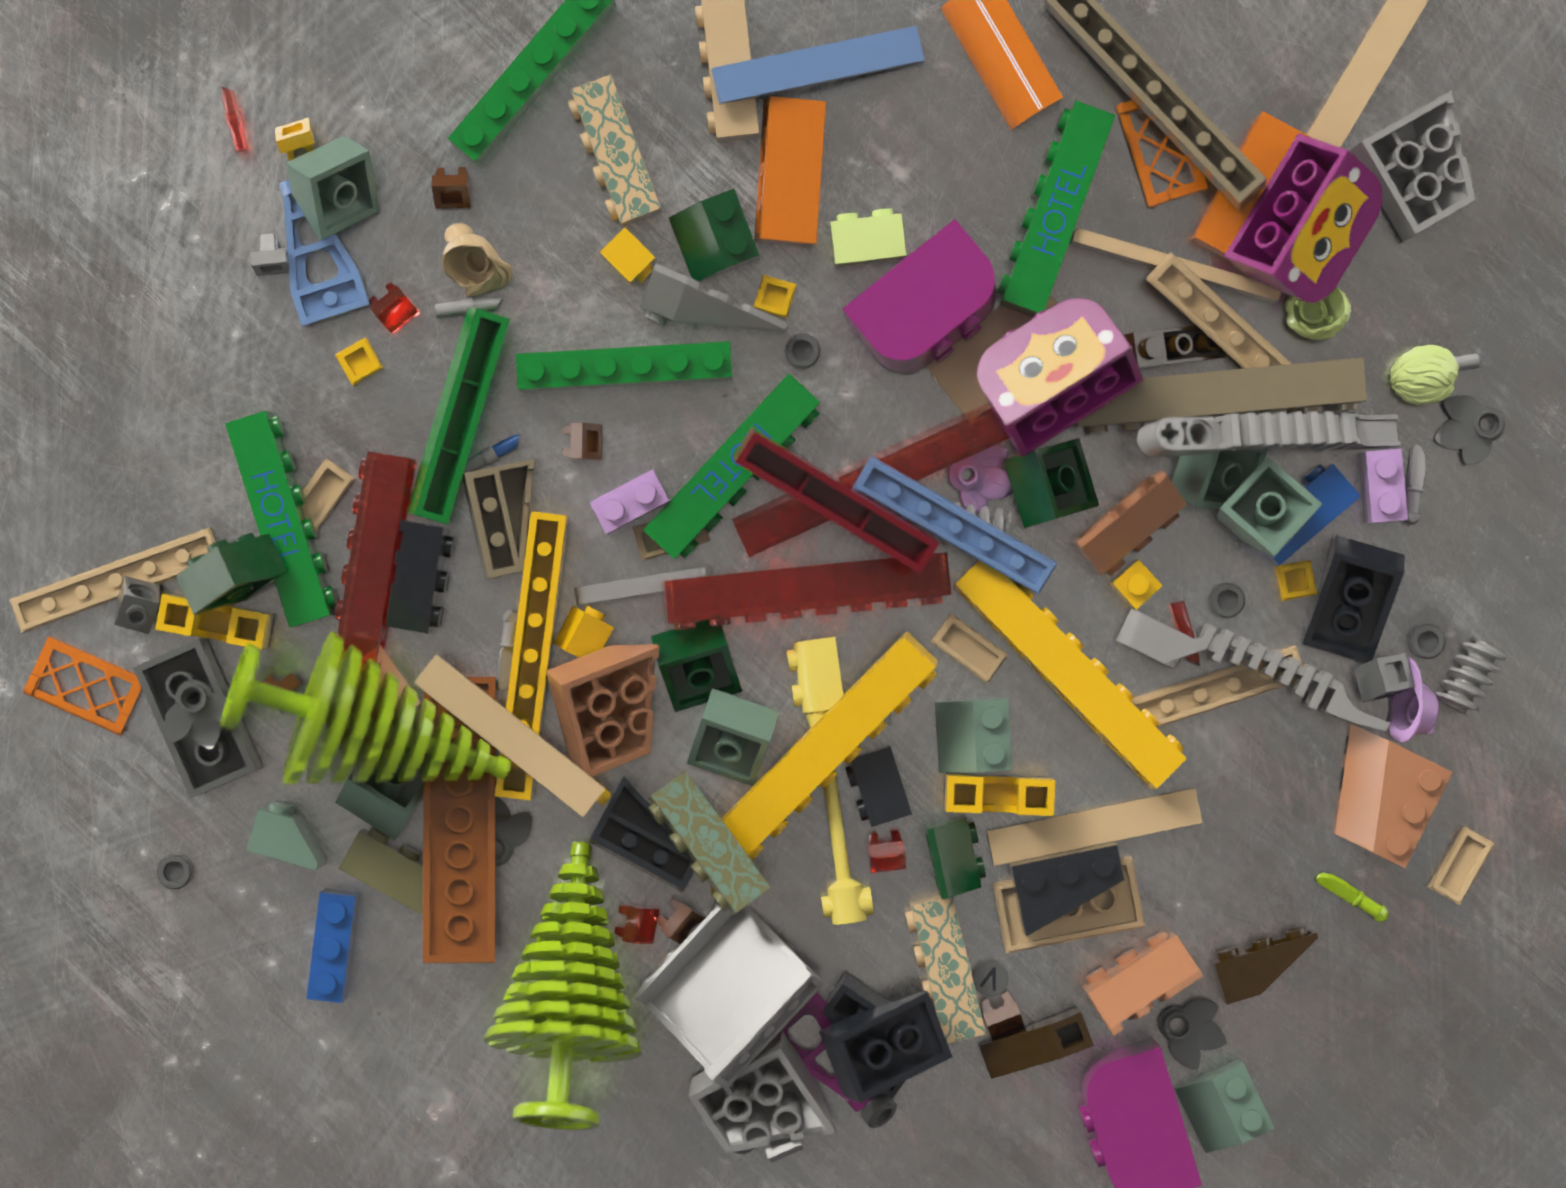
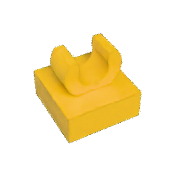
(295, 136)

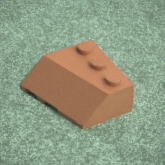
(1130, 524)
(606, 705)
(1386, 796)
(1139, 979)

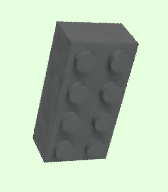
(198, 766)

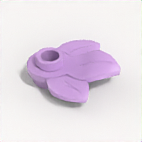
(987, 477)

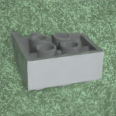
(1419, 167)
(765, 1103)

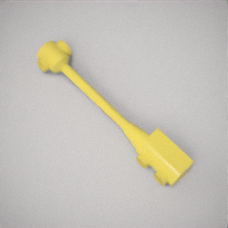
(817, 692)

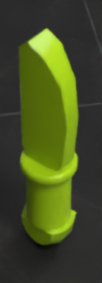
(1352, 895)

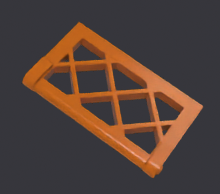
(1144, 170)
(59, 701)

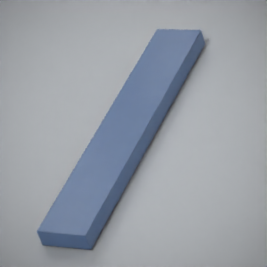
(817, 65)
(954, 524)

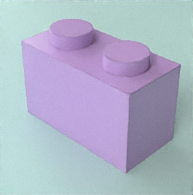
(1383, 486)
(629, 502)

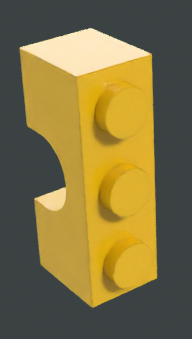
(224, 624)
(999, 794)

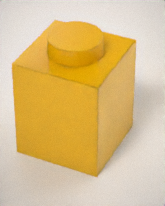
(629, 257)
(1135, 584)
(583, 632)

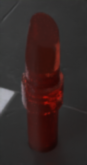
(234, 120)
(1184, 625)

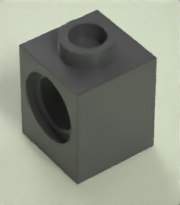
(137, 605)
(1384, 677)

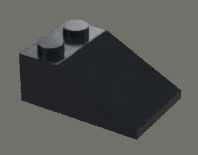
(1354, 599)
(885, 1046)

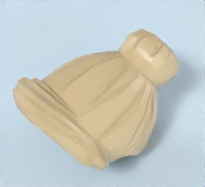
(473, 261)

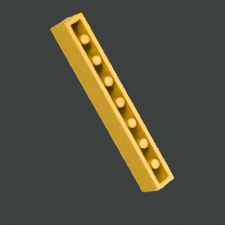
(534, 636)
(1071, 674)
(829, 743)

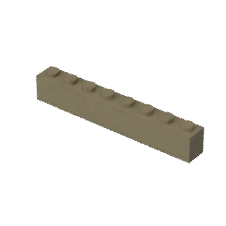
(1160, 99)
(1235, 391)

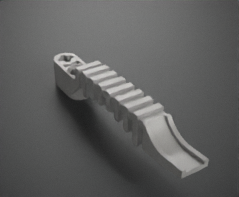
(1235, 432)
(1170, 646)

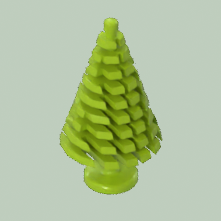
(351, 722)
(567, 997)

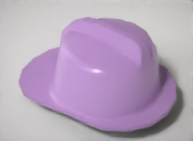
(1413, 710)

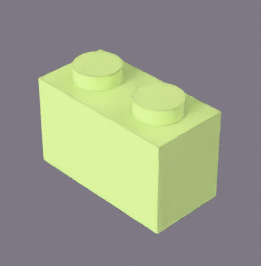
(868, 238)

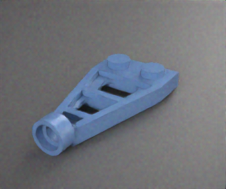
(329, 297)

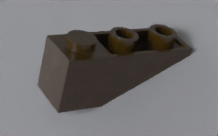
(1172, 347)
(1254, 969)
(1037, 1044)

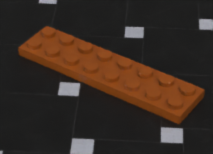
(459, 858)

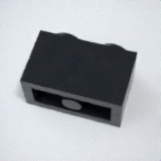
(879, 786)

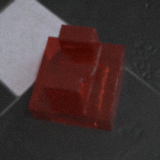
(393, 308)
(888, 855)
(639, 924)

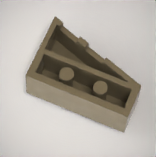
(499, 515)

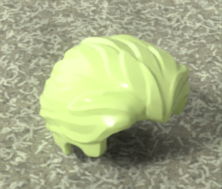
(1318, 319)
(1424, 375)

